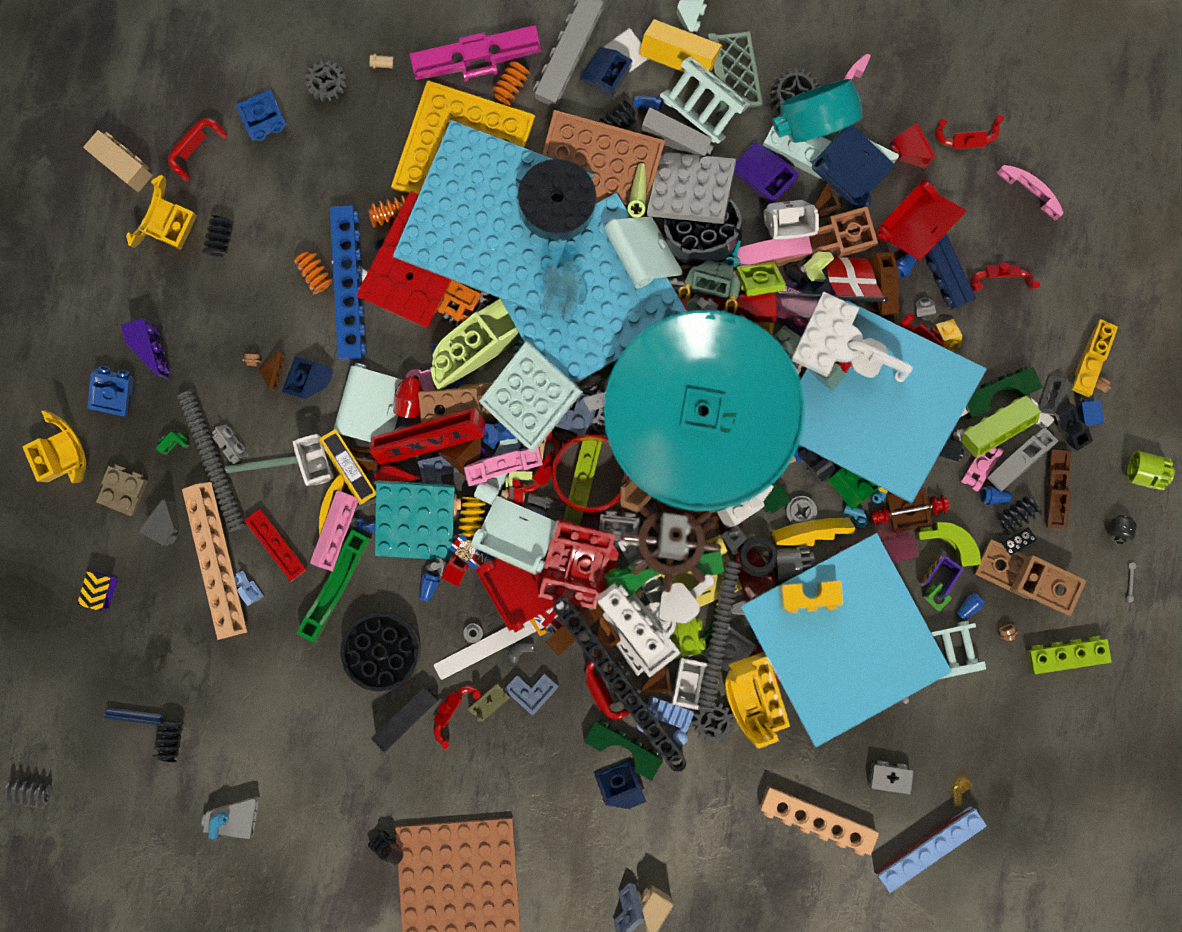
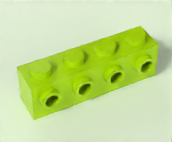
(1001, 426)
(1068, 656)

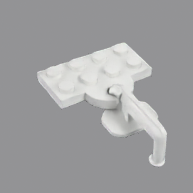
(827, 342)
(675, 606)

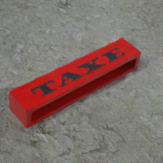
(427, 436)

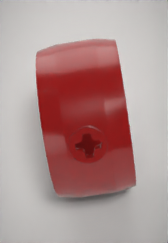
(563, 449)

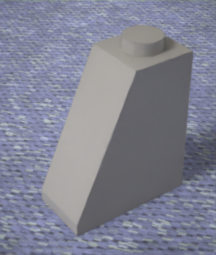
(241, 818)

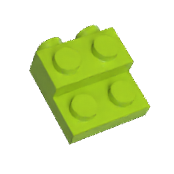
(760, 278)
(688, 638)

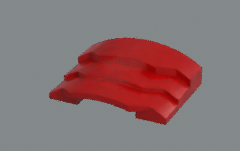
(577, 564)

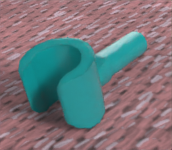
(734, 257)

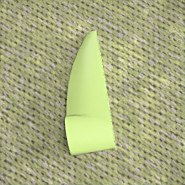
(638, 192)

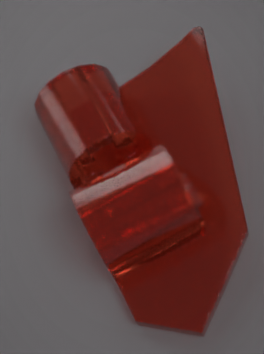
(751, 584)

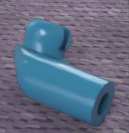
(858, 514)
(215, 823)

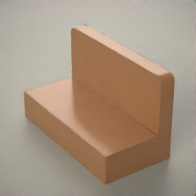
(633, 496)

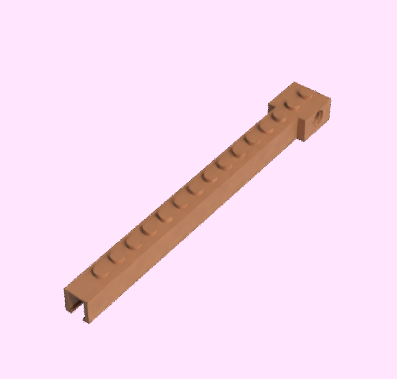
(845, 234)

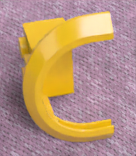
(163, 220)
(57, 454)

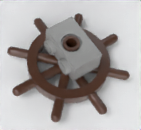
(672, 543)

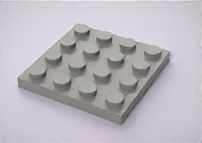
(692, 187)

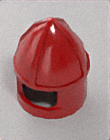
(407, 398)

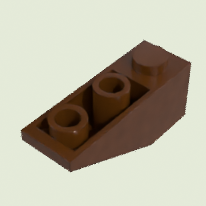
(886, 277)

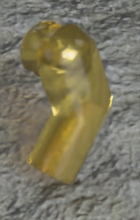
(958, 789)

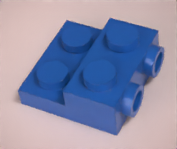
(261, 115)
(110, 391)

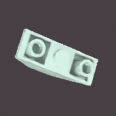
(689, 12)

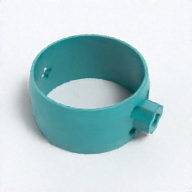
(819, 111)

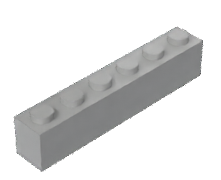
(568, 52)

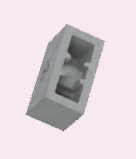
(901, 783)

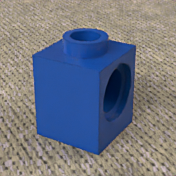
(1090, 412)

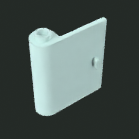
(641, 249)
(366, 404)
(515, 535)

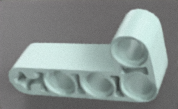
(490, 489)

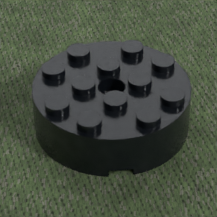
(559, 181)
(701, 241)
(360, 656)

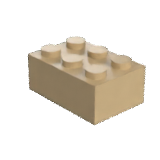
(119, 160)

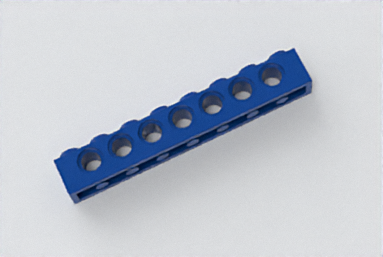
(340, 215)

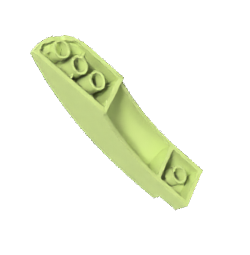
(473, 344)

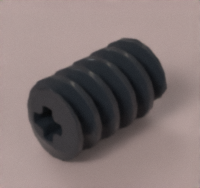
(620, 116)
(217, 236)
(1018, 513)
(168, 740)

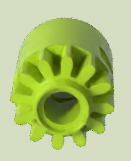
(1150, 470)

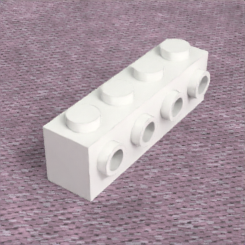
(631, 622)

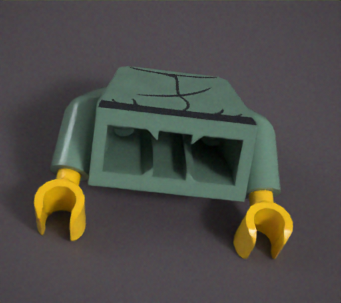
(713, 279)

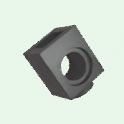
(734, 540)

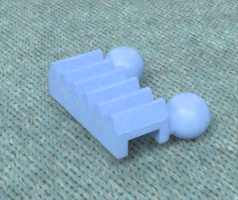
(672, 715)

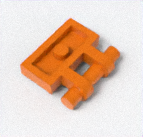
(461, 295)

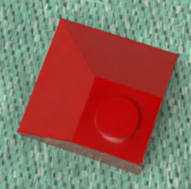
(913, 147)

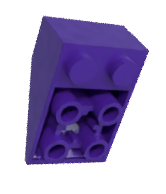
(765, 173)
(143, 340)

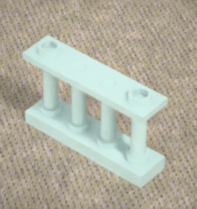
(721, 93)
(972, 663)

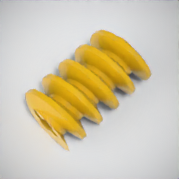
(471, 516)

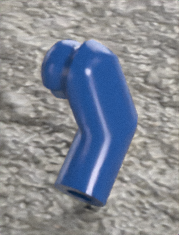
(365, 527)

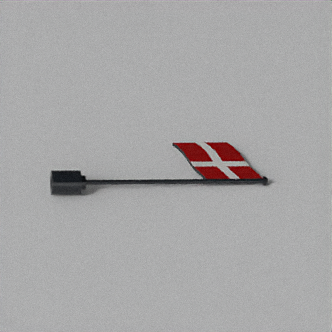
(849, 281)

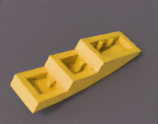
(807, 532)

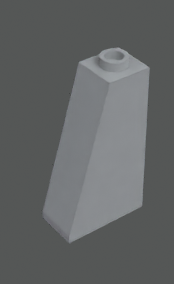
(676, 134)

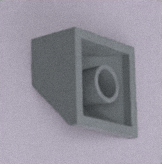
(162, 524)

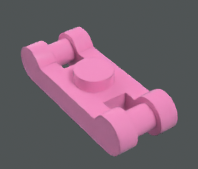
(981, 467)

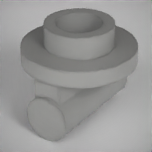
(925, 307)
(439, 565)

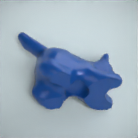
(495, 433)

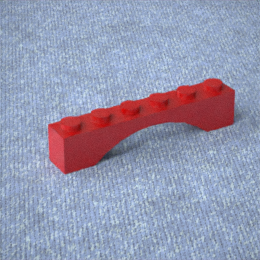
(758, 308)

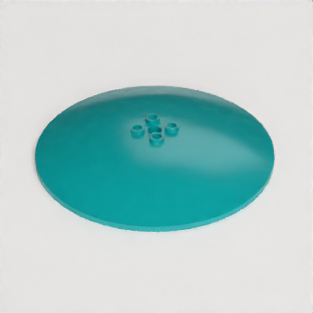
(711, 363)

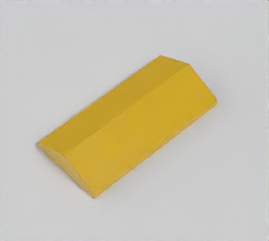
(672, 46)

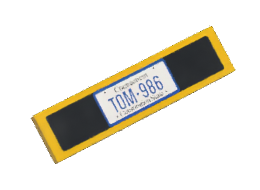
(347, 466)

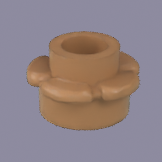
(251, 359)
(1103, 384)
(1008, 632)

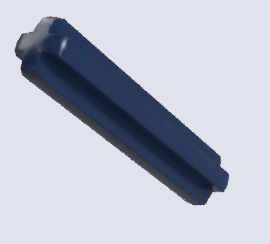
(133, 716)

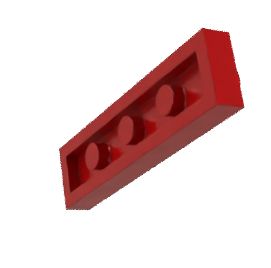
(275, 545)

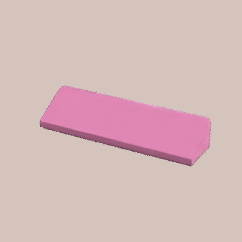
(334, 531)

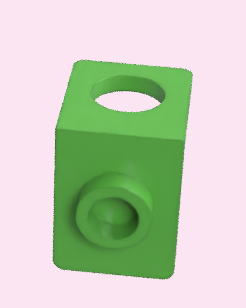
(930, 591)

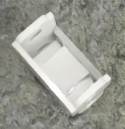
(791, 219)
(313, 460)
(688, 683)

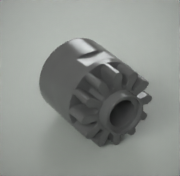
(793, 562)

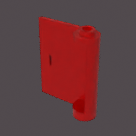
(920, 221)
(513, 592)

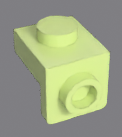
(816, 264)
(520, 475)

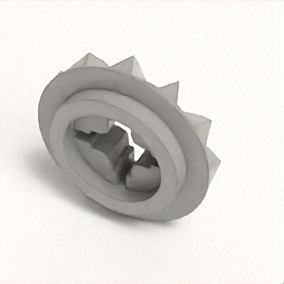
(802, 501)

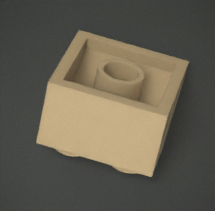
(655, 907)

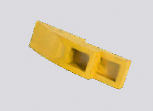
(1093, 358)

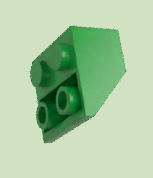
(852, 487)

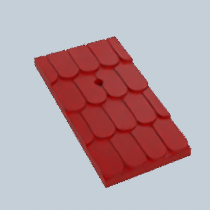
(390, 281)

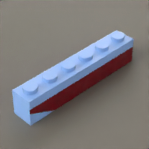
(930, 849)

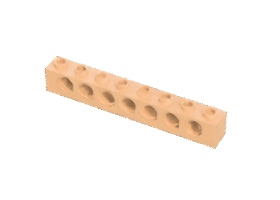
(214, 560)

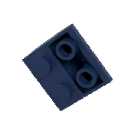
(607, 71)

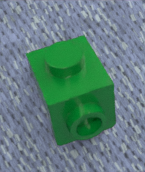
(167, 442)

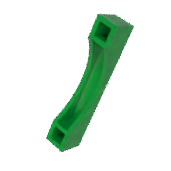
(709, 564)
(326, 602)

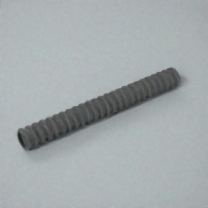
(211, 461)
(719, 636)

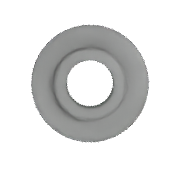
(477, 628)

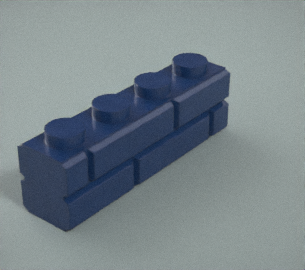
(949, 274)

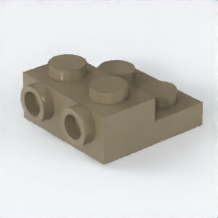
(121, 490)

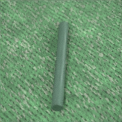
(261, 464)

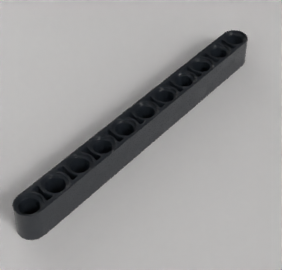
(623, 692)

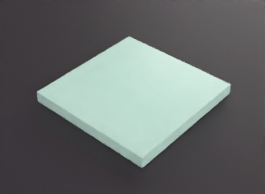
(530, 396)

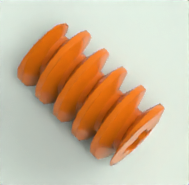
(510, 82)
(385, 212)
(312, 272)

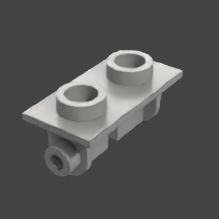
(225, 436)

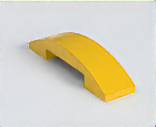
(337, 485)

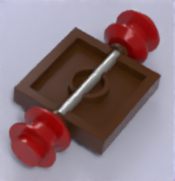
(909, 515)

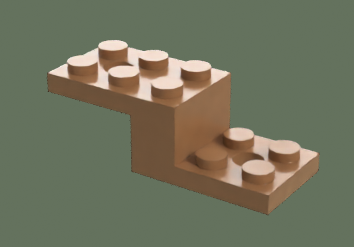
(454, 401)
(1030, 578)

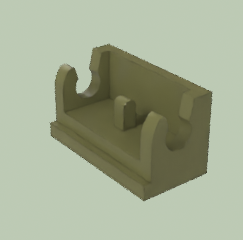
(489, 702)

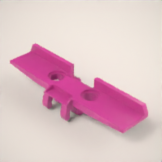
(475, 47)

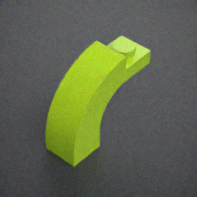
(963, 543)

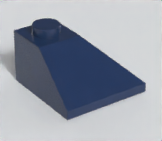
(306, 378)
(620, 786)

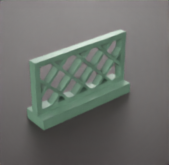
(719, 69)

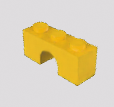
(828, 595)

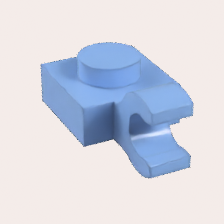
(247, 590)

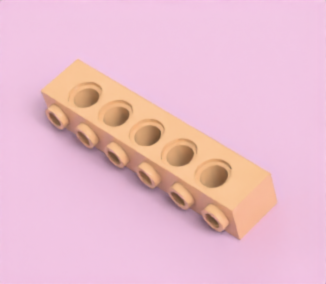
(867, 835)

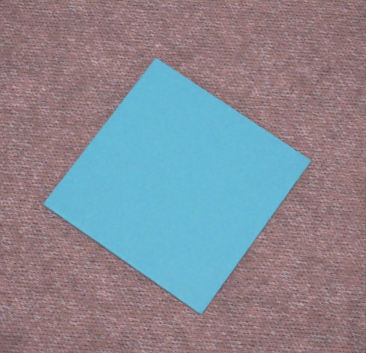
(471, 223)
(612, 308)
(886, 426)
(850, 658)

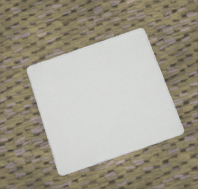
(629, 46)

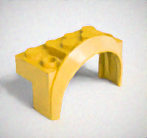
(744, 701)

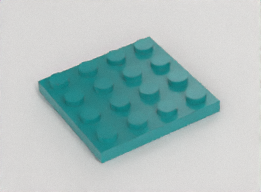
(414, 520)

